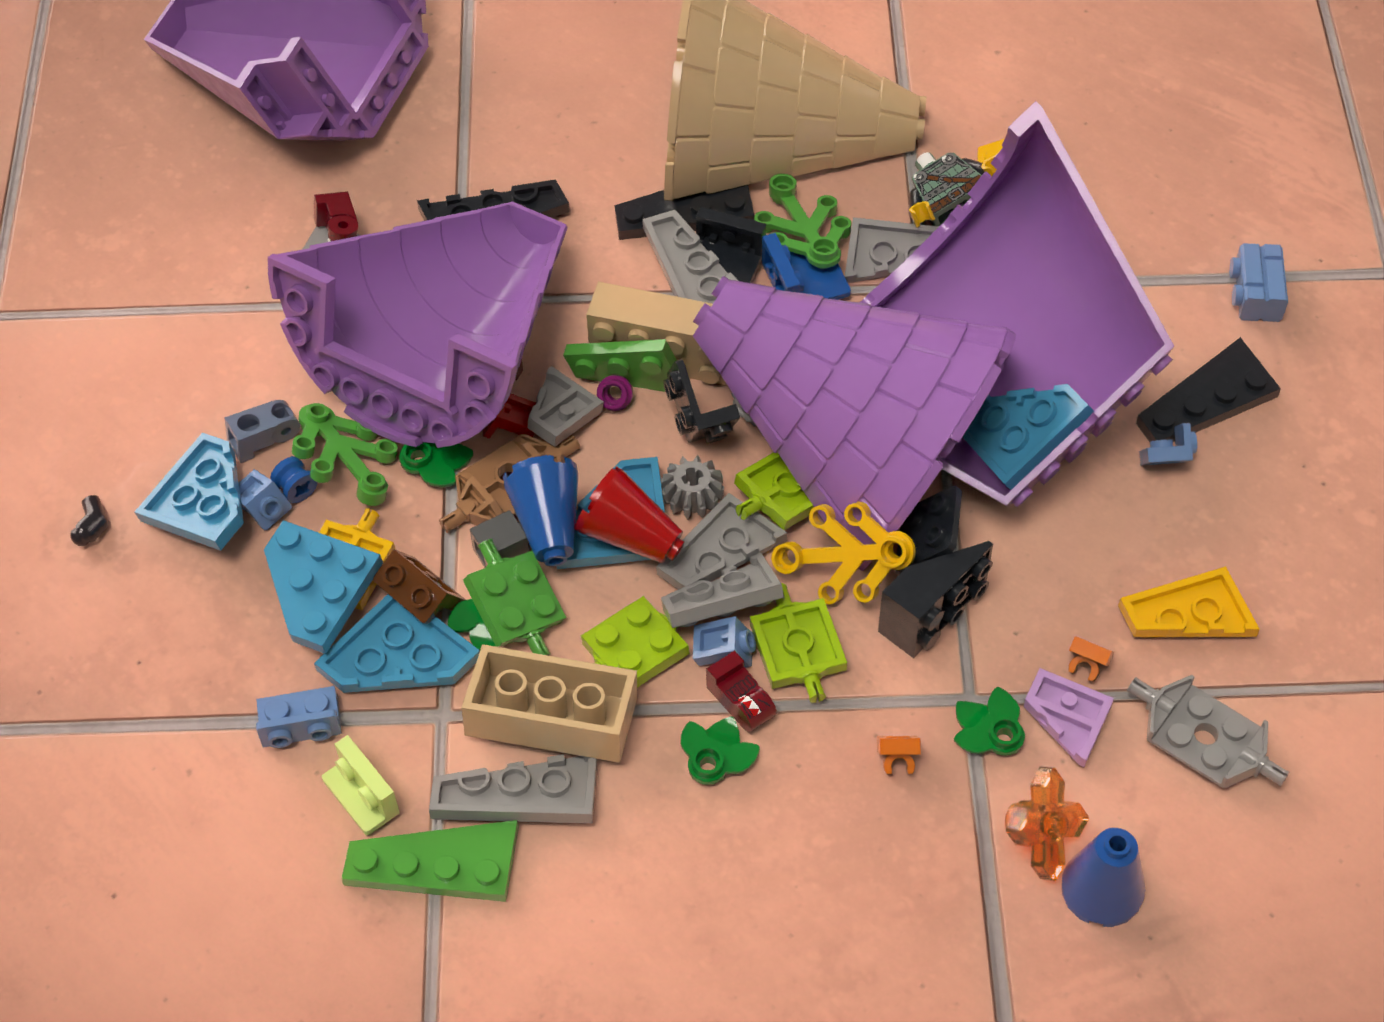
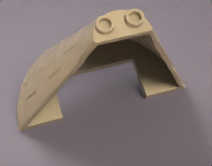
(771, 102)

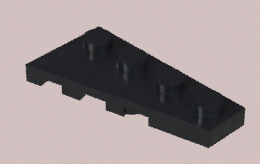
(541, 197)
(631, 213)
(1210, 395)

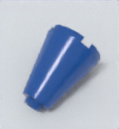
(546, 505)
(1105, 879)

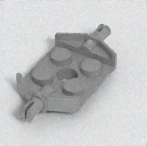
(1183, 710)

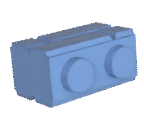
(1260, 282)

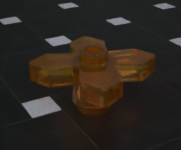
(1045, 822)

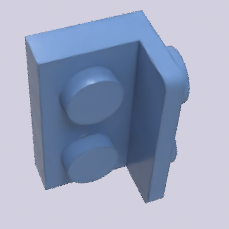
(298, 717)

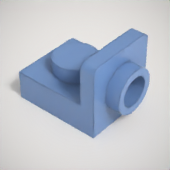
(1165, 453)
(262, 499)
(720, 638)

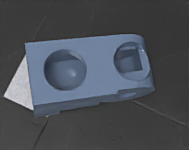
(260, 428)

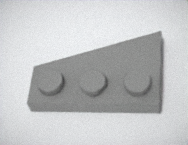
(720, 542)

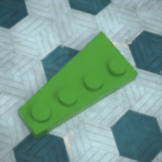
(442, 862)

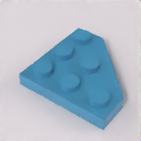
(1023, 428)
(198, 495)
(596, 552)
(317, 582)
(396, 652)

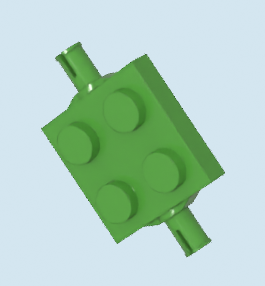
(514, 598)

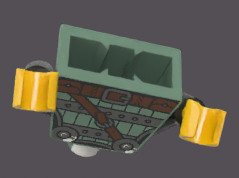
(943, 185)

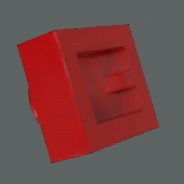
(512, 417)

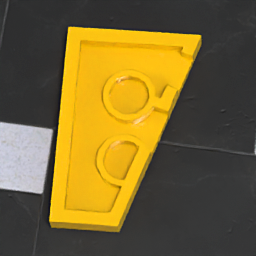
(1190, 608)

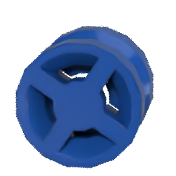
(293, 479)

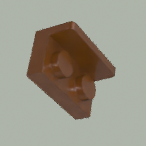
(415, 586)

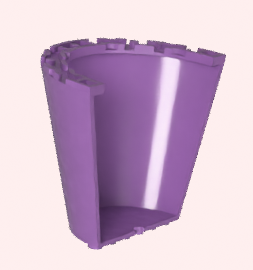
(1047, 267)

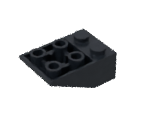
(932, 596)

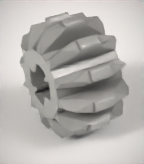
(692, 486)

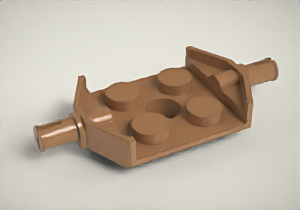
(480, 487)

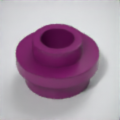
(610, 402)

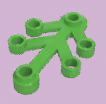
(819, 250)
(321, 421)

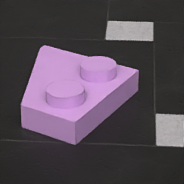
(1068, 712)

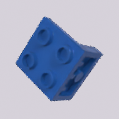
(795, 274)

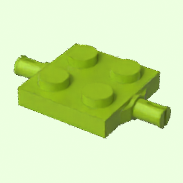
(772, 491)
(636, 640)
(798, 644)

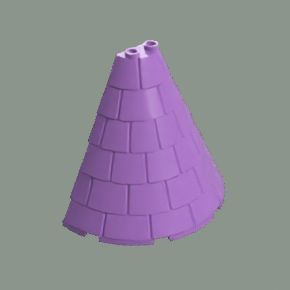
(420, 318)
(851, 390)

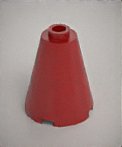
(629, 519)

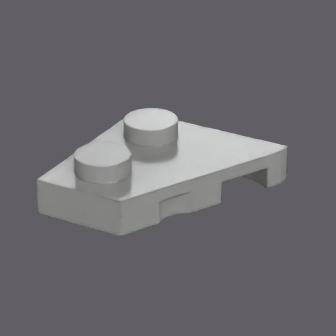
(562, 408)

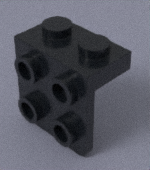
(732, 240)
(689, 420)
(933, 525)

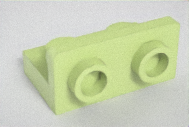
(360, 788)

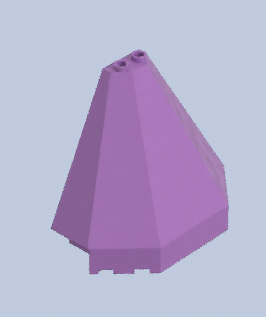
(298, 63)

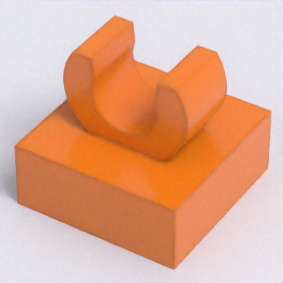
(1089, 653)
(898, 747)

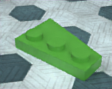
(640, 362)

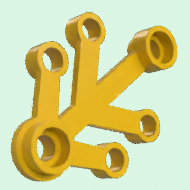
(849, 552)

